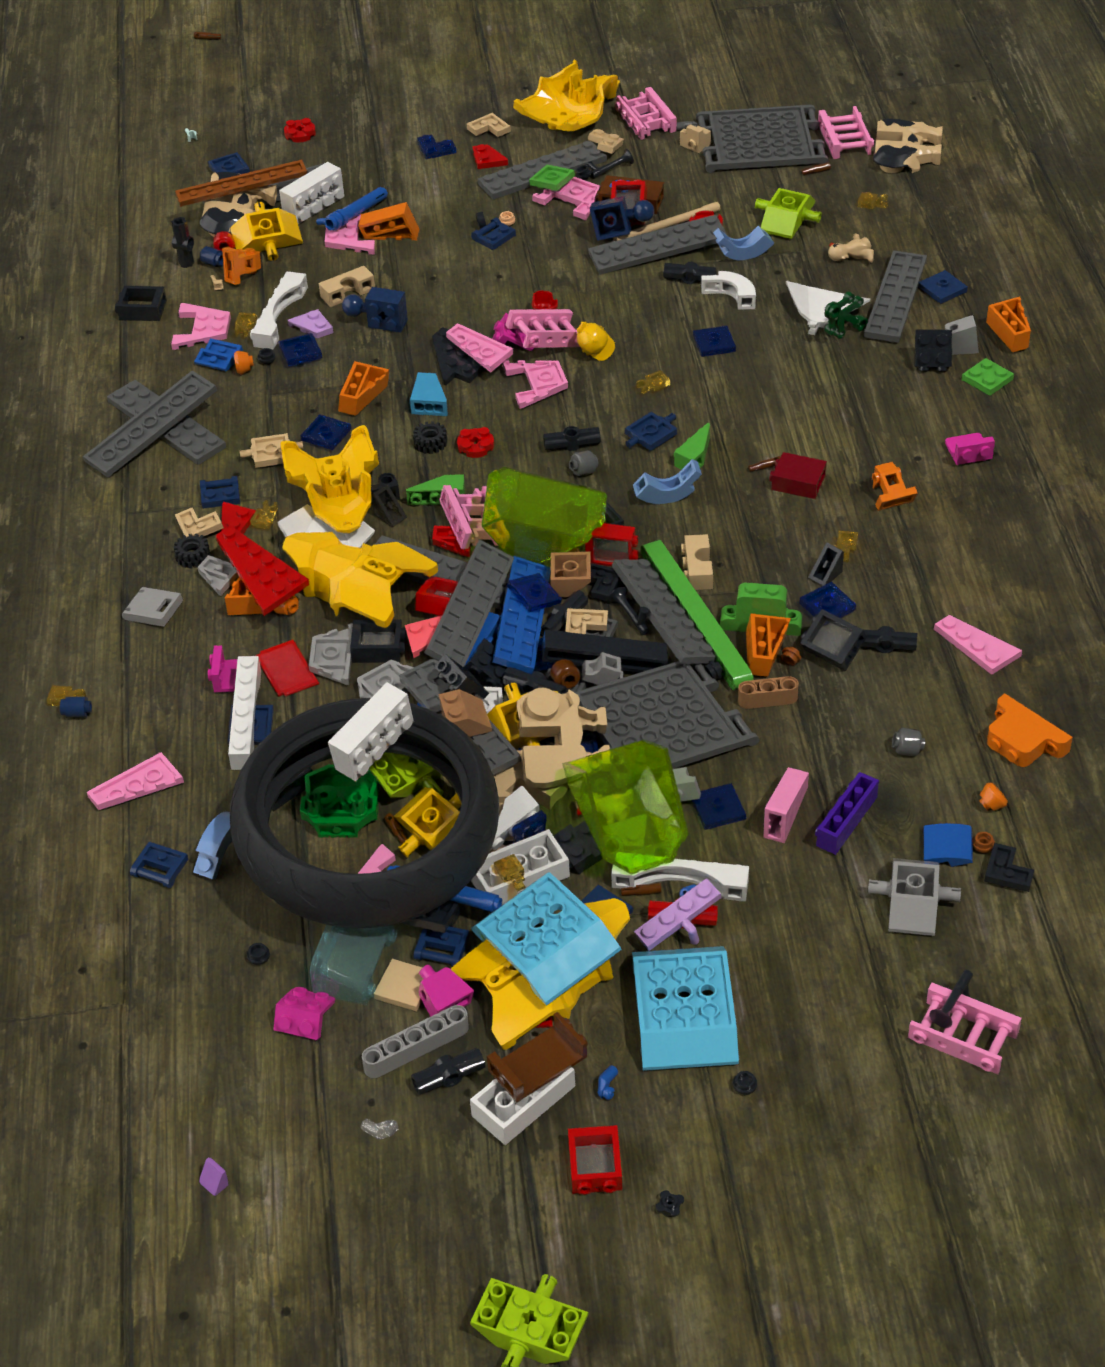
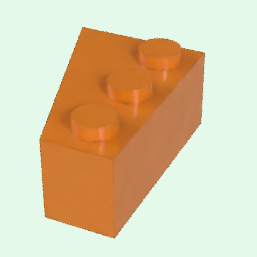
(389, 222)
(1010, 323)
(362, 387)
(240, 600)
(764, 641)

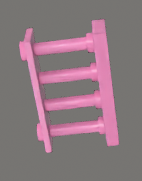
(832, 139)
(540, 320)
(972, 1010)

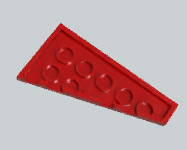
(260, 571)

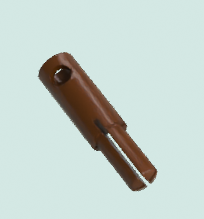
(206, 35)
(817, 168)
(763, 464)
(395, 827)
(642, 889)

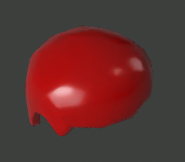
(543, 300)

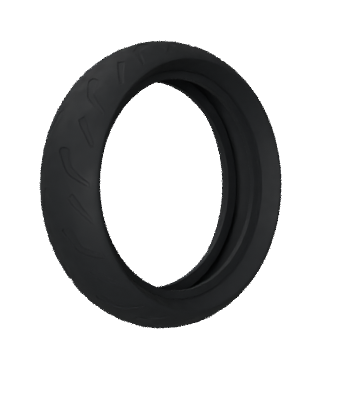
(375, 897)

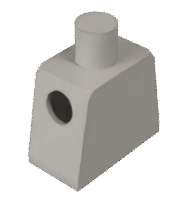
(963, 336)

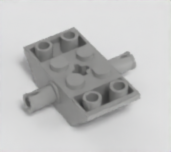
(914, 896)

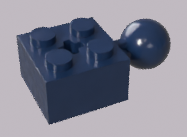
(617, 208)
(384, 308)

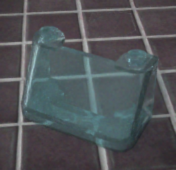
(347, 961)

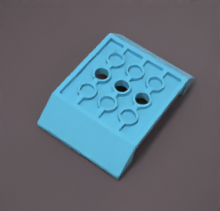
(558, 951)
(691, 1028)

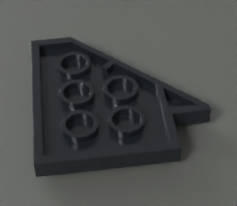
(453, 360)

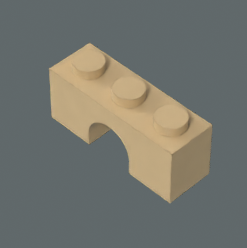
(356, 280)
(697, 562)

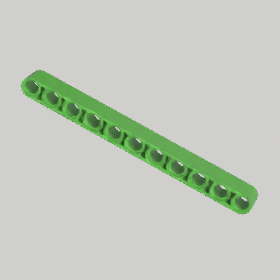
(734, 667)

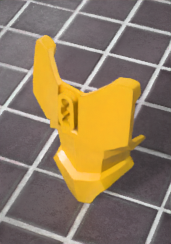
(567, 100)
(338, 498)
(354, 575)
(514, 1002)

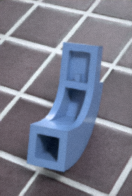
(744, 248)
(670, 489)
(213, 846)

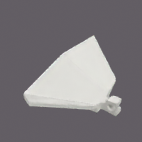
(812, 302)
(306, 522)

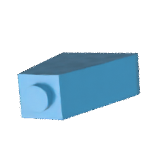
(428, 396)

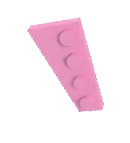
(479, 347)
(979, 646)
(138, 781)

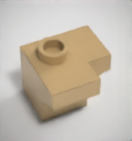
(695, 138)

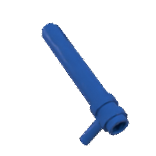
(342, 216)
(474, 897)

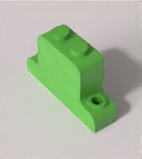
(761, 600)

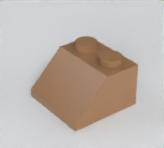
(570, 572)
(465, 712)

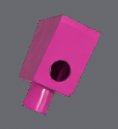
(442, 990)

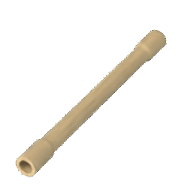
(715, 207)

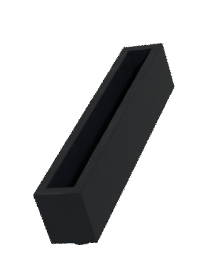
(577, 647)

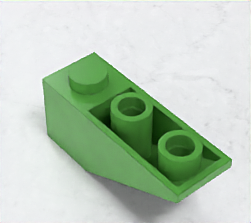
(693, 448)
(430, 491)

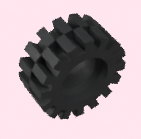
(422, 437)
(190, 543)

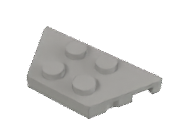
(331, 655)
(373, 680)

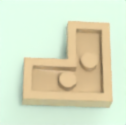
(489, 122)
(606, 142)
(202, 526)
(584, 619)

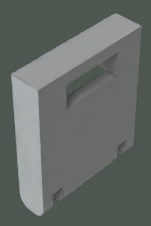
(147, 604)

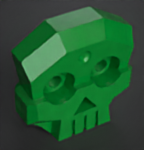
(341, 810)

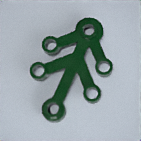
(833, 311)

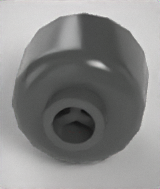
(583, 463)
(908, 742)

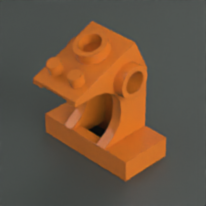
(242, 262)
(894, 494)

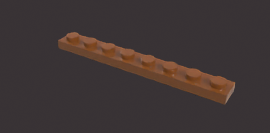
(240, 183)

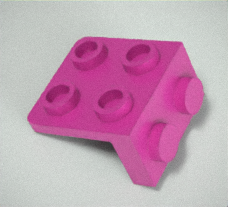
(503, 334)
(970, 448)
(222, 671)
(302, 1012)

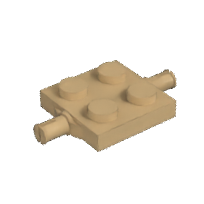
(267, 450)

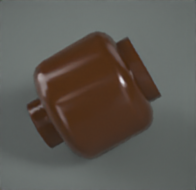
(565, 673)

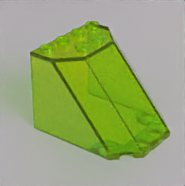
(539, 514)
(630, 804)

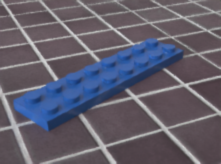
(518, 627)

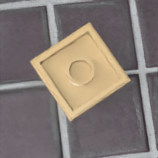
(400, 985)

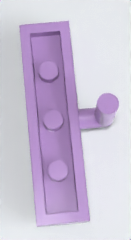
(679, 915)

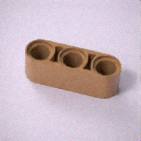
(768, 692)

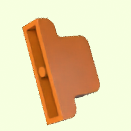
(1024, 735)

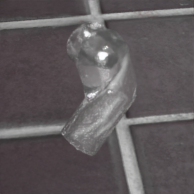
(380, 1130)

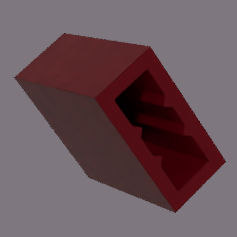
(798, 475)

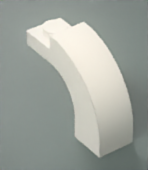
(733, 285)

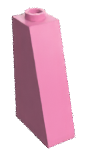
(785, 804)

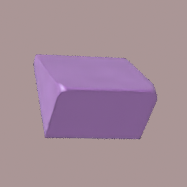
(213, 1177)

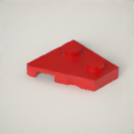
(488, 157)
(236, 516)
(445, 538)

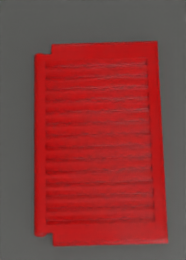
(286, 669)

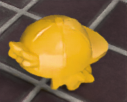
(595, 341)

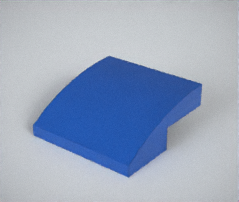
(218, 355)
(948, 843)

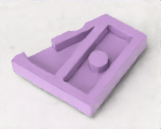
(313, 323)

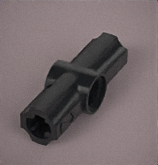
(182, 242)
(687, 273)
(571, 438)
(558, 618)
(887, 640)
(529, 682)
(448, 1071)

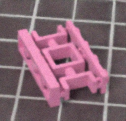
(658, 116)
(458, 511)

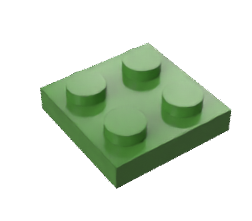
(552, 177)
(987, 376)

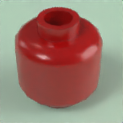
(223, 240)

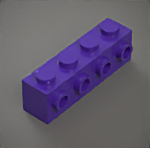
(847, 813)

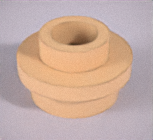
(507, 218)

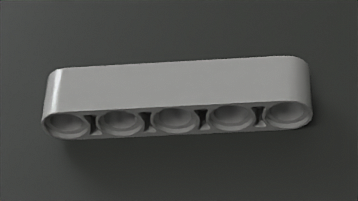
(402, 1046)

